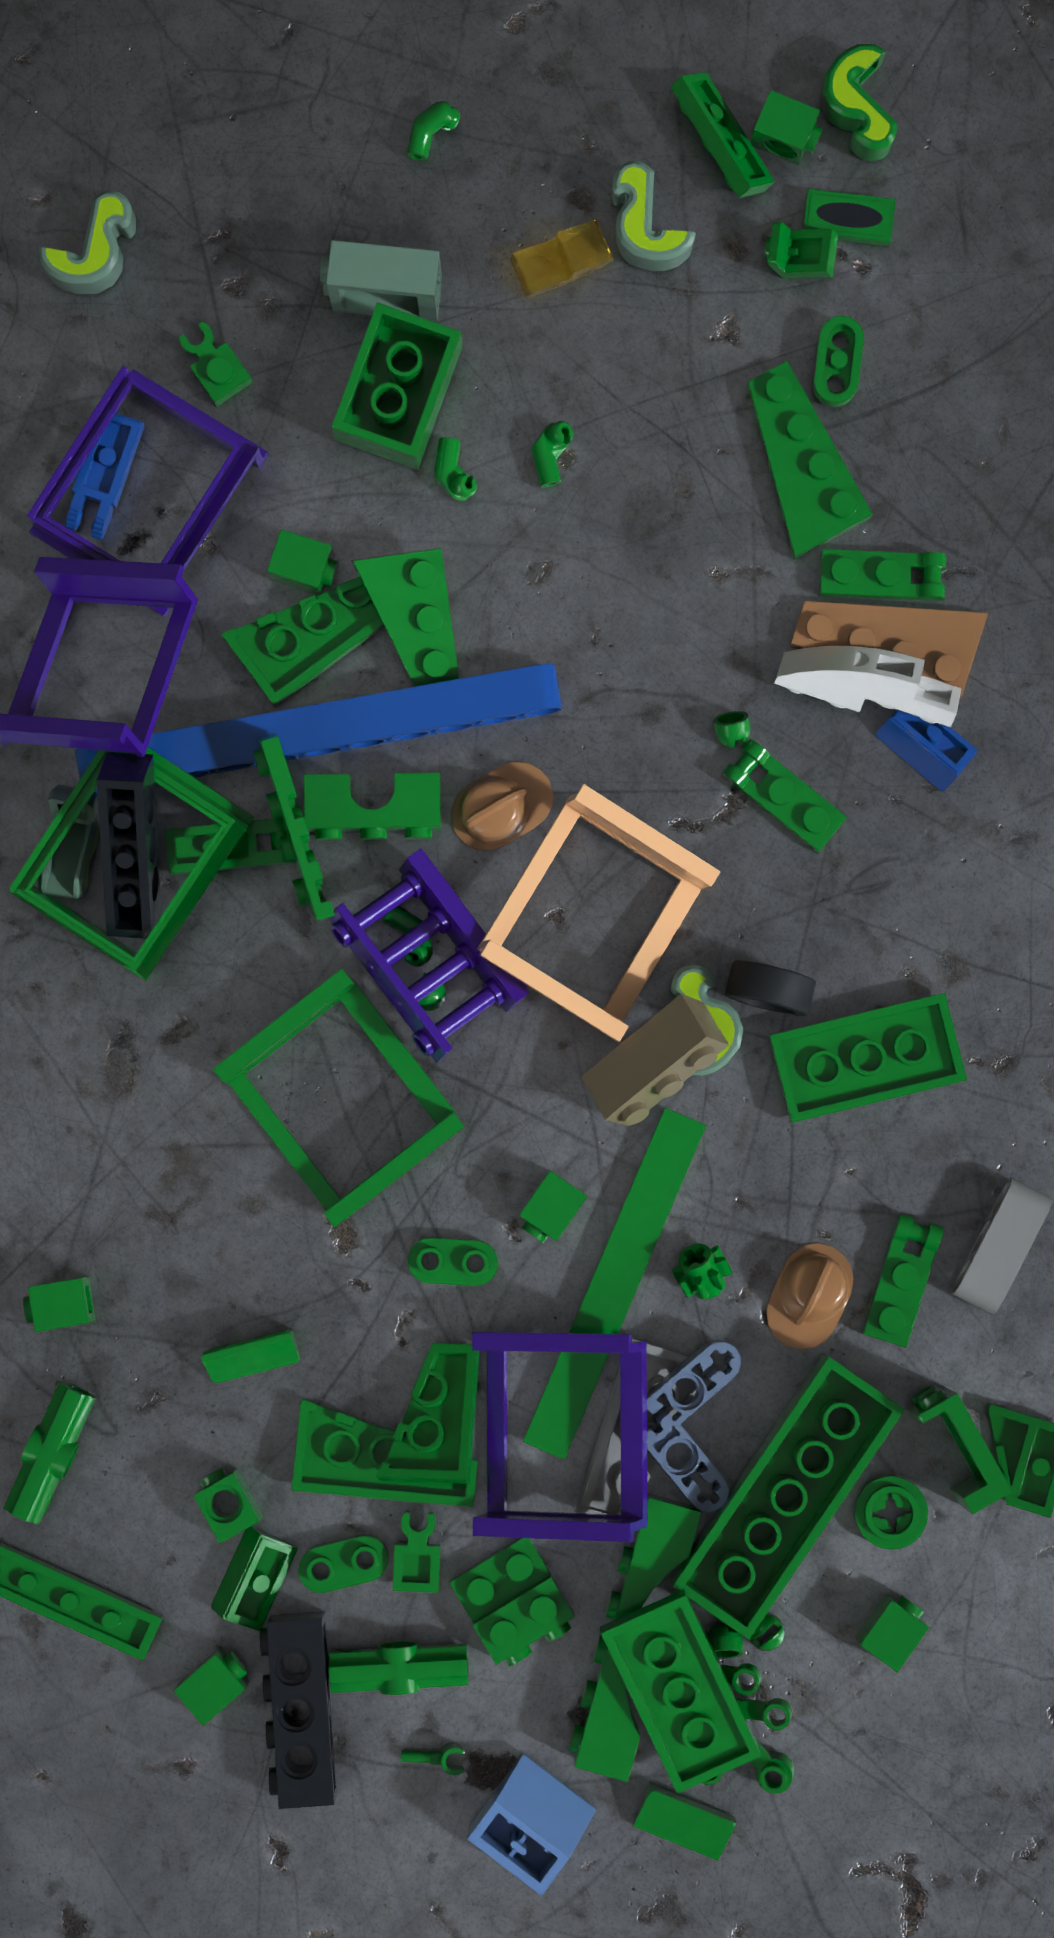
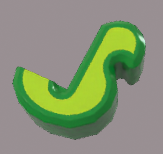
(852, 108)

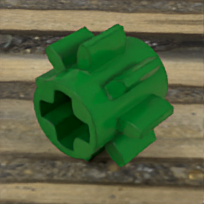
(702, 1271)

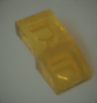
(561, 260)

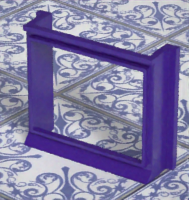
(242, 456)
(105, 583)
(633, 1408)

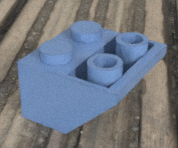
(531, 1824)

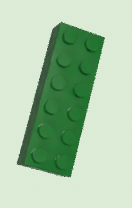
(786, 1496)

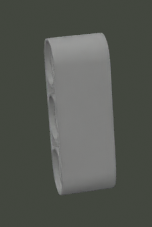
(1002, 1246)

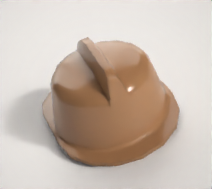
(501, 806)
(809, 1296)

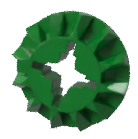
(908, 1525)

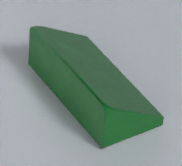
(251, 1356)
(253, 1578)
(684, 1821)

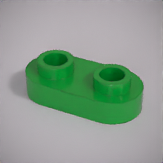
(838, 363)
(453, 1261)
(343, 1563)

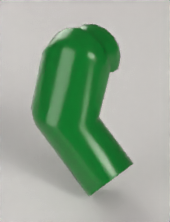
(428, 123)
(450, 474)

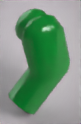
(548, 449)
(404, 921)

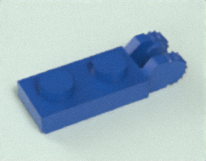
(105, 474)

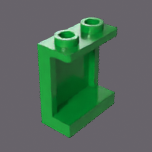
(987, 1481)

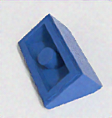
(927, 747)

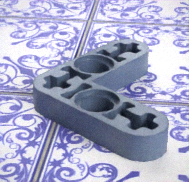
(672, 1432)

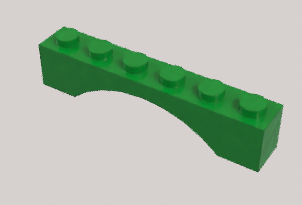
(609, 1731)

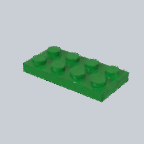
(867, 1058)
(680, 1691)

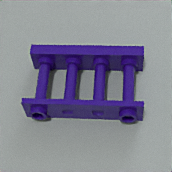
(447, 916)

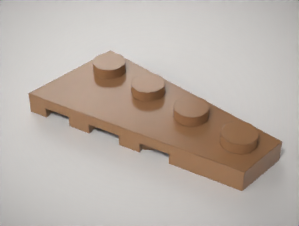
(939, 637)

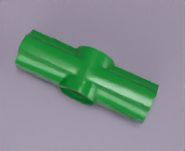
(49, 1452)
(398, 1668)

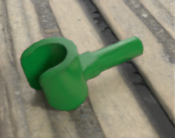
(435, 1757)

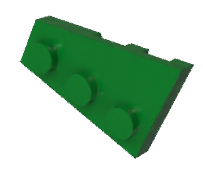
(415, 610)
(439, 1422)

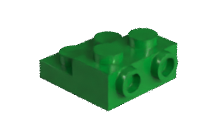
(513, 1601)

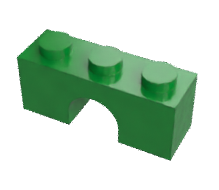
(412, 809)

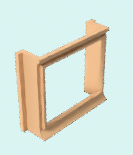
(689, 869)

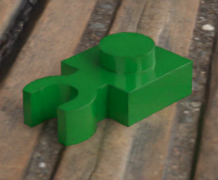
(217, 368)
(416, 1562)

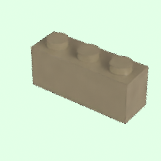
(655, 1061)

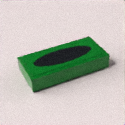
(851, 216)

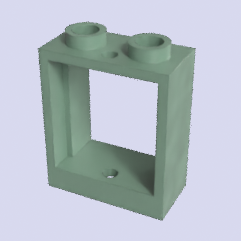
(398, 277)

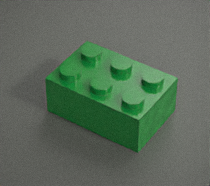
(397, 386)

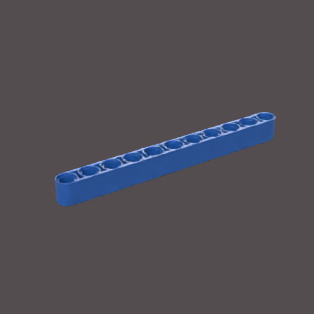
(360, 721)

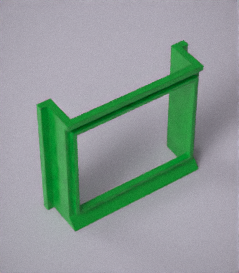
(188, 788)
(344, 989)

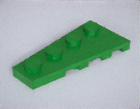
(808, 473)

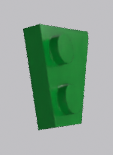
(1025, 1458)

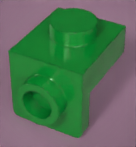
(801, 252)

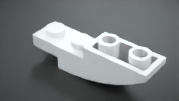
(856, 673)

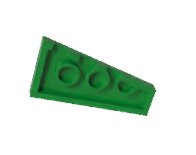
(304, 640)
(294, 845)
(344, 1456)

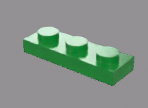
(722, 134)

